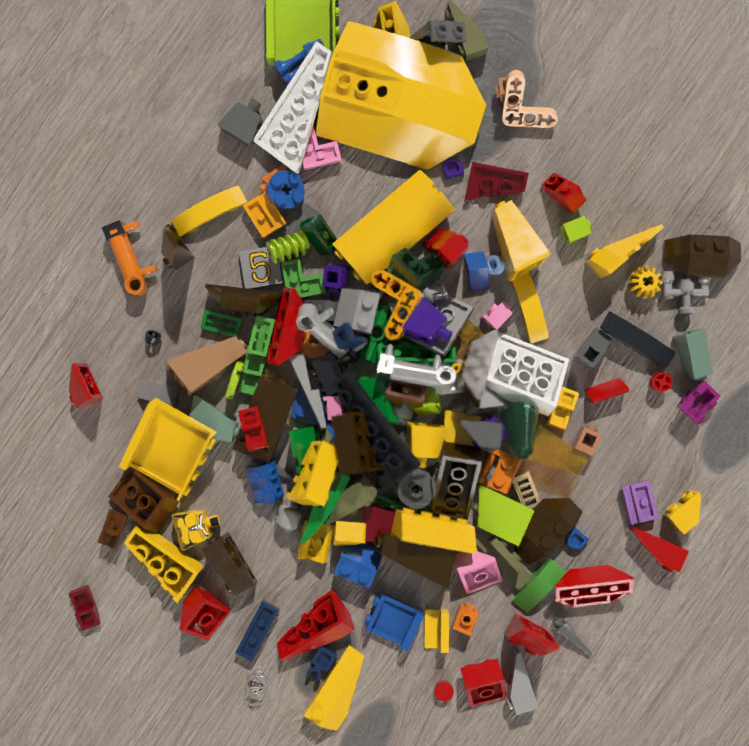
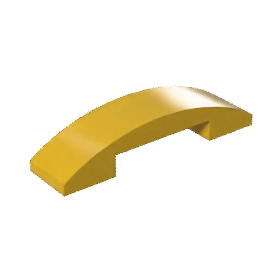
(208, 210)
(530, 308)

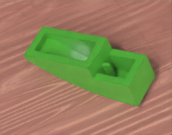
(539, 585)

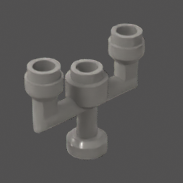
(685, 288)

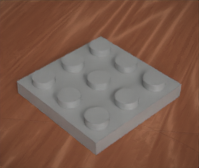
(457, 316)

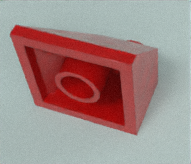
(83, 386)
(202, 613)

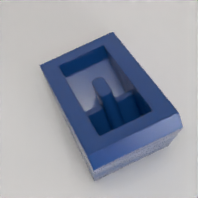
(477, 271)

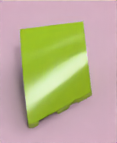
(502, 515)

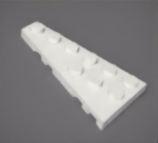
(293, 116)

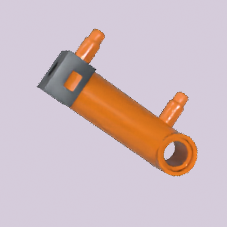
(118, 235)

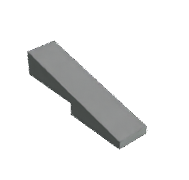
(313, 397)

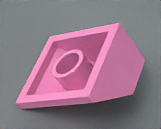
(477, 570)

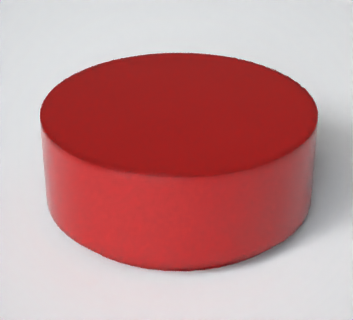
(443, 690)

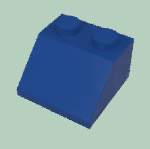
(358, 563)

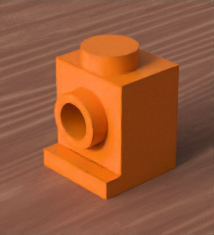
(462, 611)

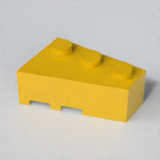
(316, 476)

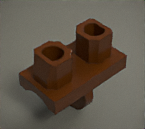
(113, 529)

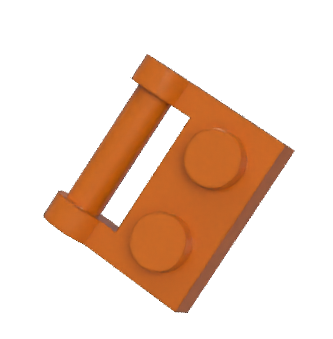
(503, 474)

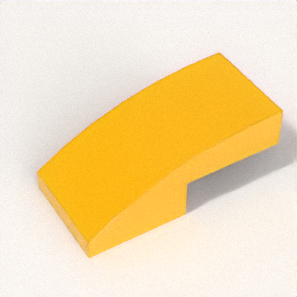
(561, 414)

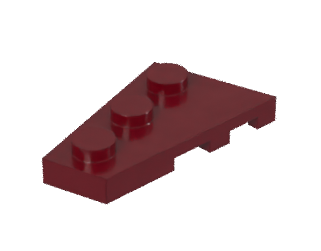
(494, 181)

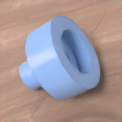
(495, 265)

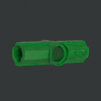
(370, 350)

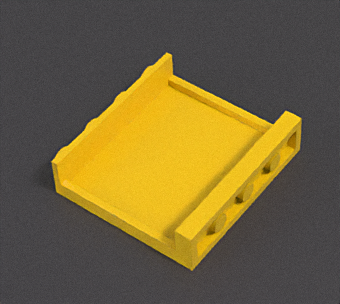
(169, 447)

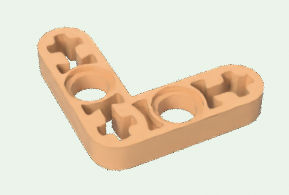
(516, 107)

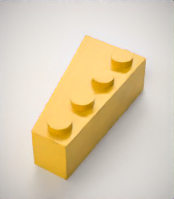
(164, 560)

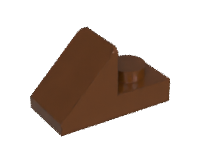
(407, 392)

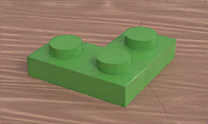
(305, 286)

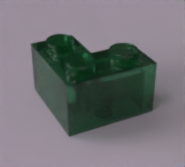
(414, 271)

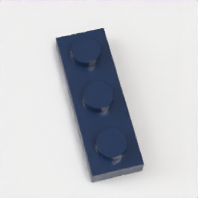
(257, 630)

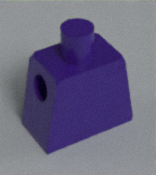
(427, 324)

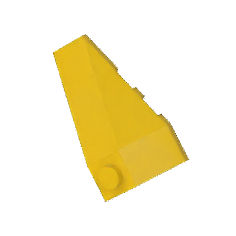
(613, 255)
(334, 696)

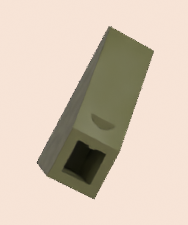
(476, 43)
(355, 495)

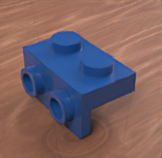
(265, 482)

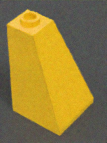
(517, 241)

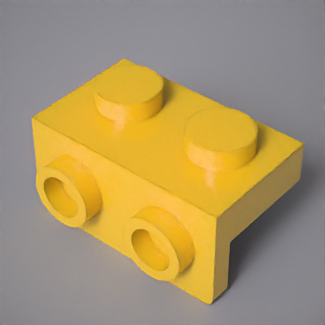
(318, 545)

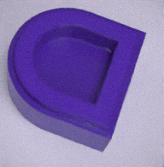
(452, 168)

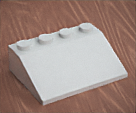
(526, 374)

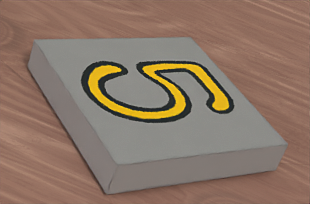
(259, 269)

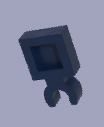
(323, 660)

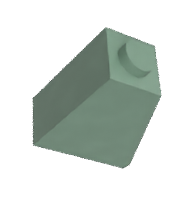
(694, 354)
(214, 418)

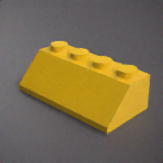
(434, 531)

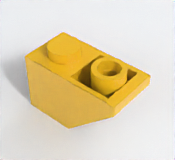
(686, 512)

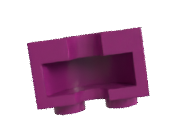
(696, 402)

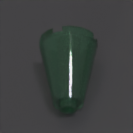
(520, 427)

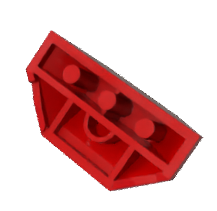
(286, 335)
(593, 586)

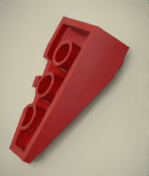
(322, 625)

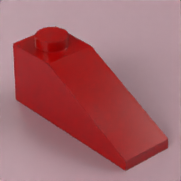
(664, 552)

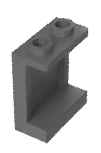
(441, 32)

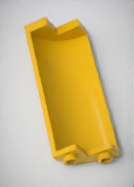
(392, 226)

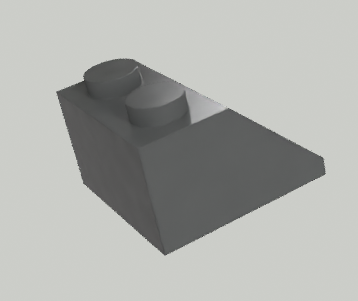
(483, 433)

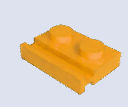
(264, 215)

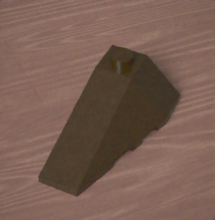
(174, 249)

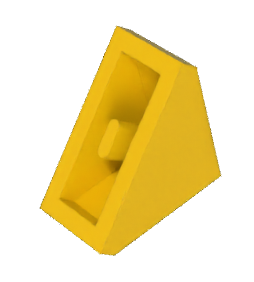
(348, 533)

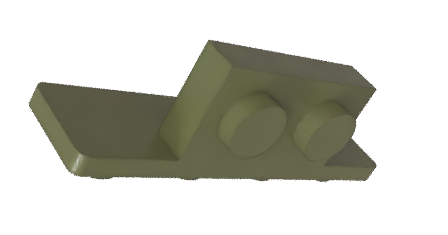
(506, 561)

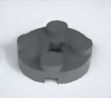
(424, 495)

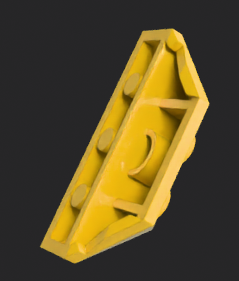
(391, 20)

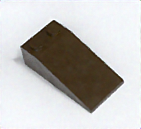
(274, 404)
(456, 480)

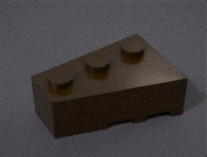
(352, 444)
(230, 564)

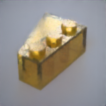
(556, 453)

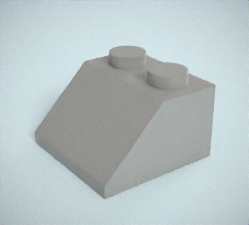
(358, 309)

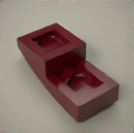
(85, 606)

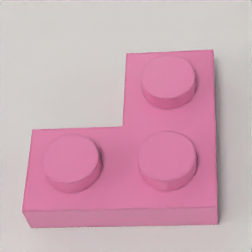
(320, 155)

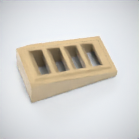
(522, 476)

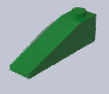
(300, 443)

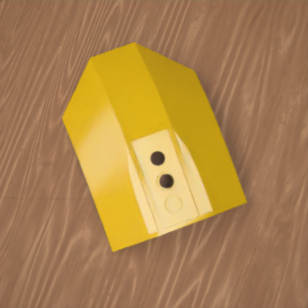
(429, 102)

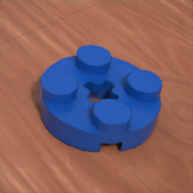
(291, 181)

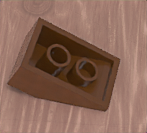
(143, 500)

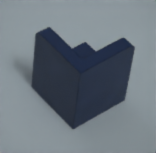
(345, 337)

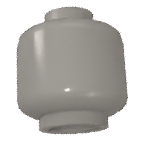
(288, 517)

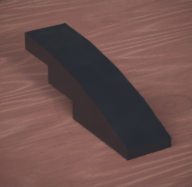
(637, 339)

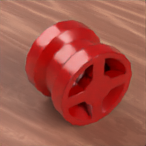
(664, 383)

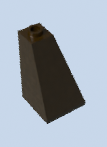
(426, 560)

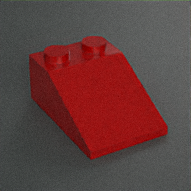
(531, 636)

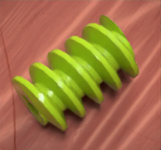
(287, 246)

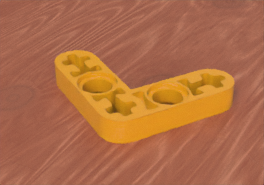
(402, 296)

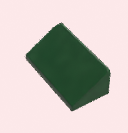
(320, 235)

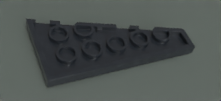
(391, 451)

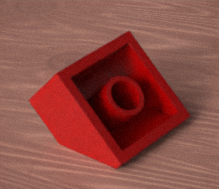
(483, 682)

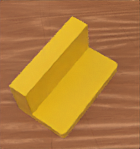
(437, 629)

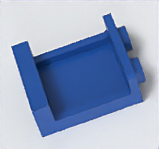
(394, 620)

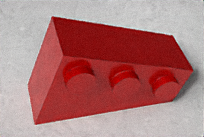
(447, 246)

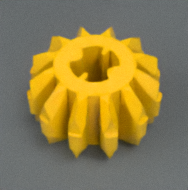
(653, 282)

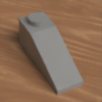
(519, 687)

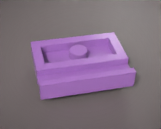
(639, 502)

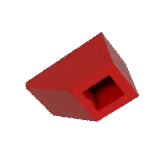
(564, 192)

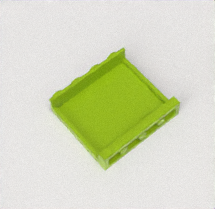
(298, 22)

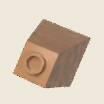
(202, 366)

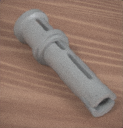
(428, 293)

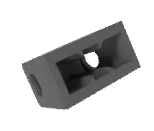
(242, 122)

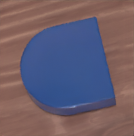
(575, 539)

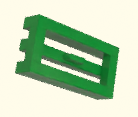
(237, 327)

